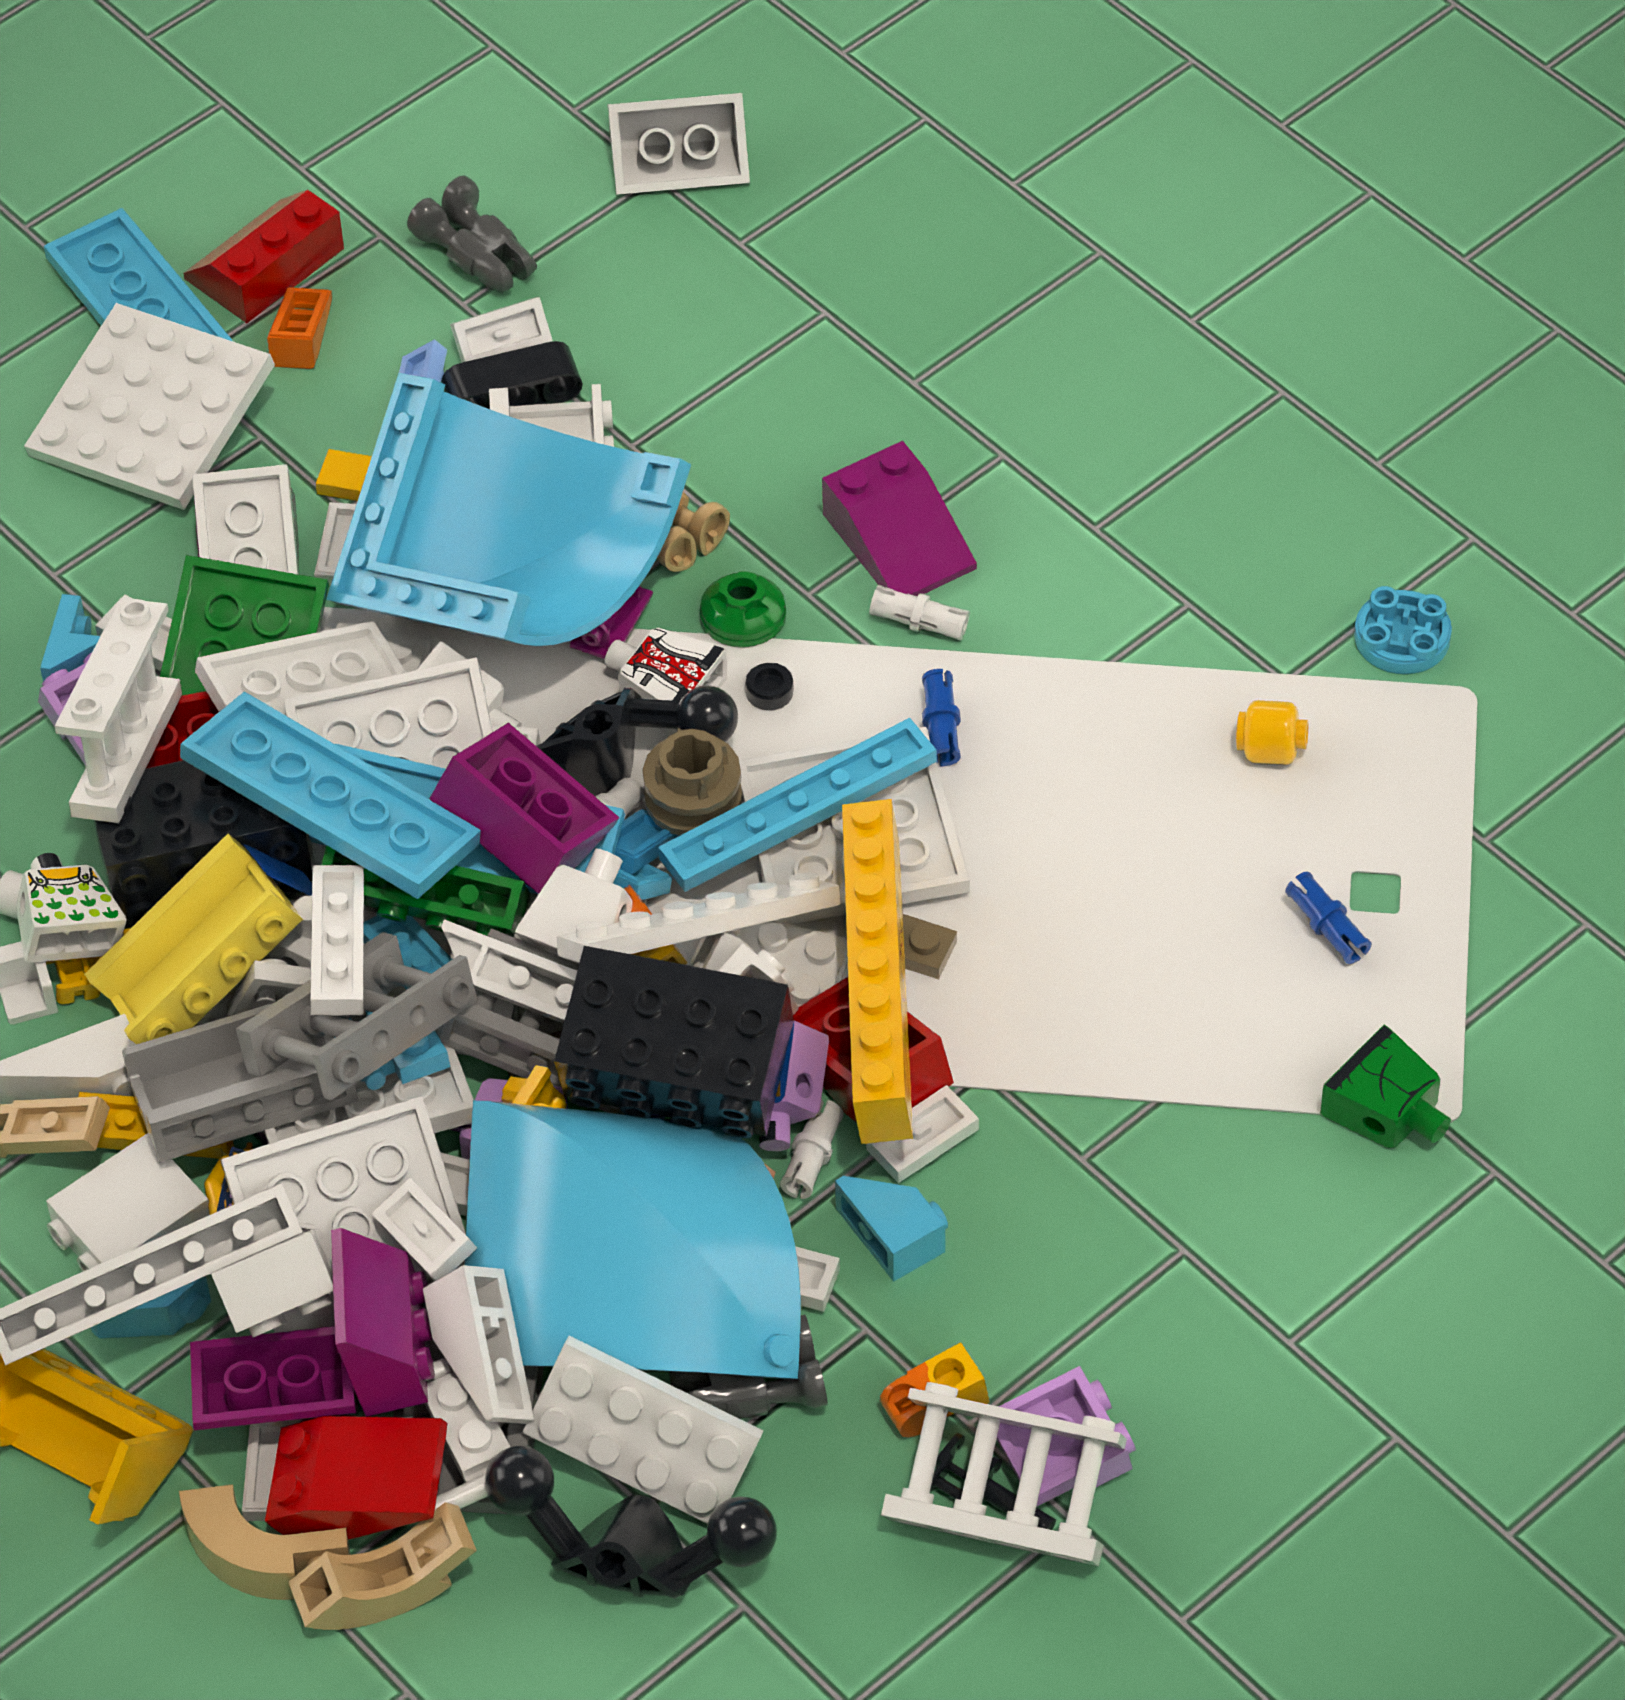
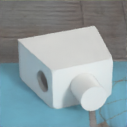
(573, 899)

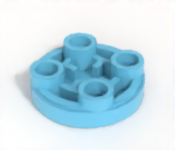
(1403, 630)

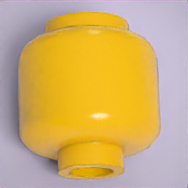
(1271, 732)

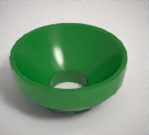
(742, 621)

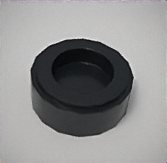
(769, 686)

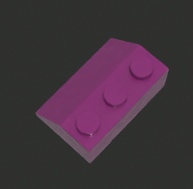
(524, 805)
(380, 1322)
(268, 1379)

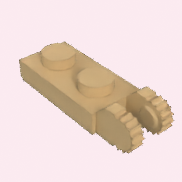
(51, 1125)

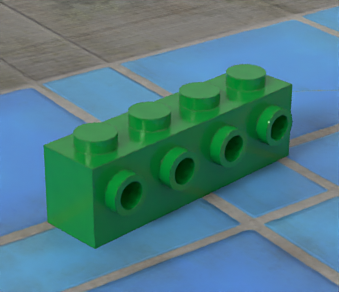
(461, 897)

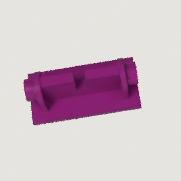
(616, 627)

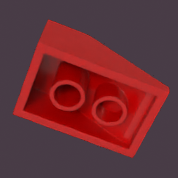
(831, 1016)
(355, 1474)

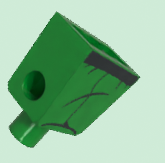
(1385, 1093)

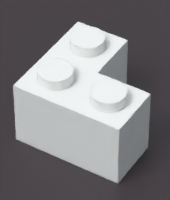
(274, 1282)

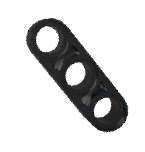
(531, 374)

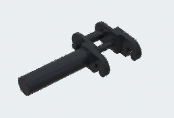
(994, 1492)

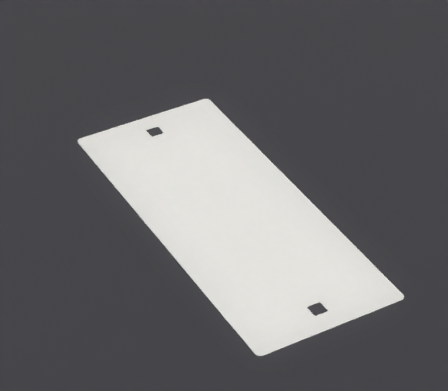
(1125, 858)

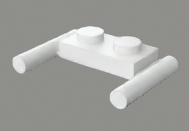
(468, 1436)

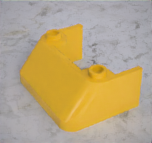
(89, 1431)

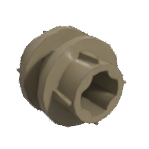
(690, 780)

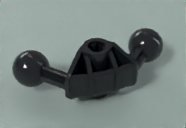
(600, 740)
(632, 1542)

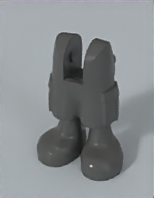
(481, 245)
(752, 1395)

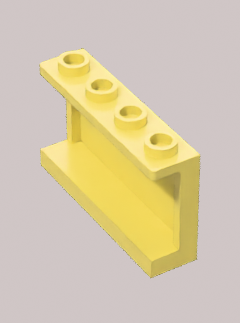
(194, 943)

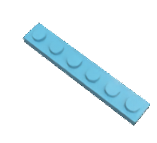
(797, 804)

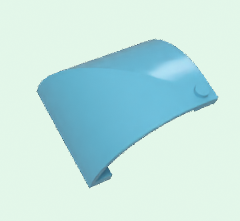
(500, 522)
(635, 1240)

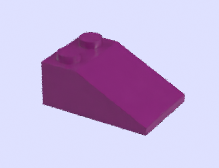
(896, 522)

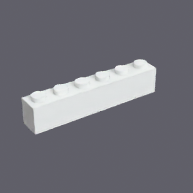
(146, 1273)

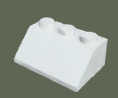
(678, 143)

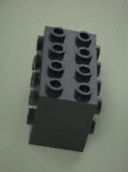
(174, 823)
(674, 1042)

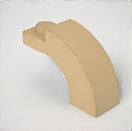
(246, 1555)
(387, 1581)

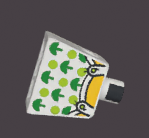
(66, 912)

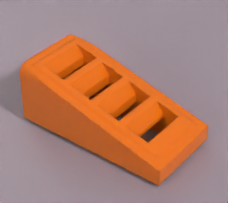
(298, 333)

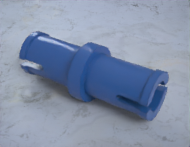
(941, 715)
(1328, 917)

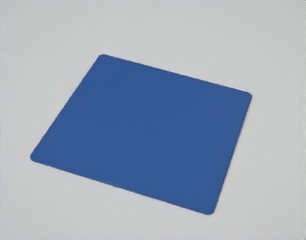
(282, 871)

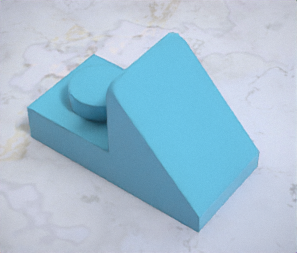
(69, 638)

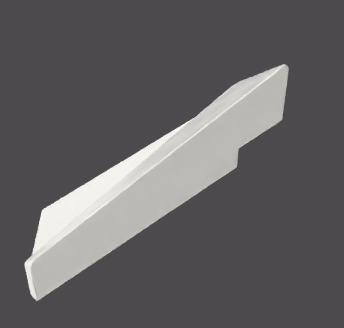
(513, 972)

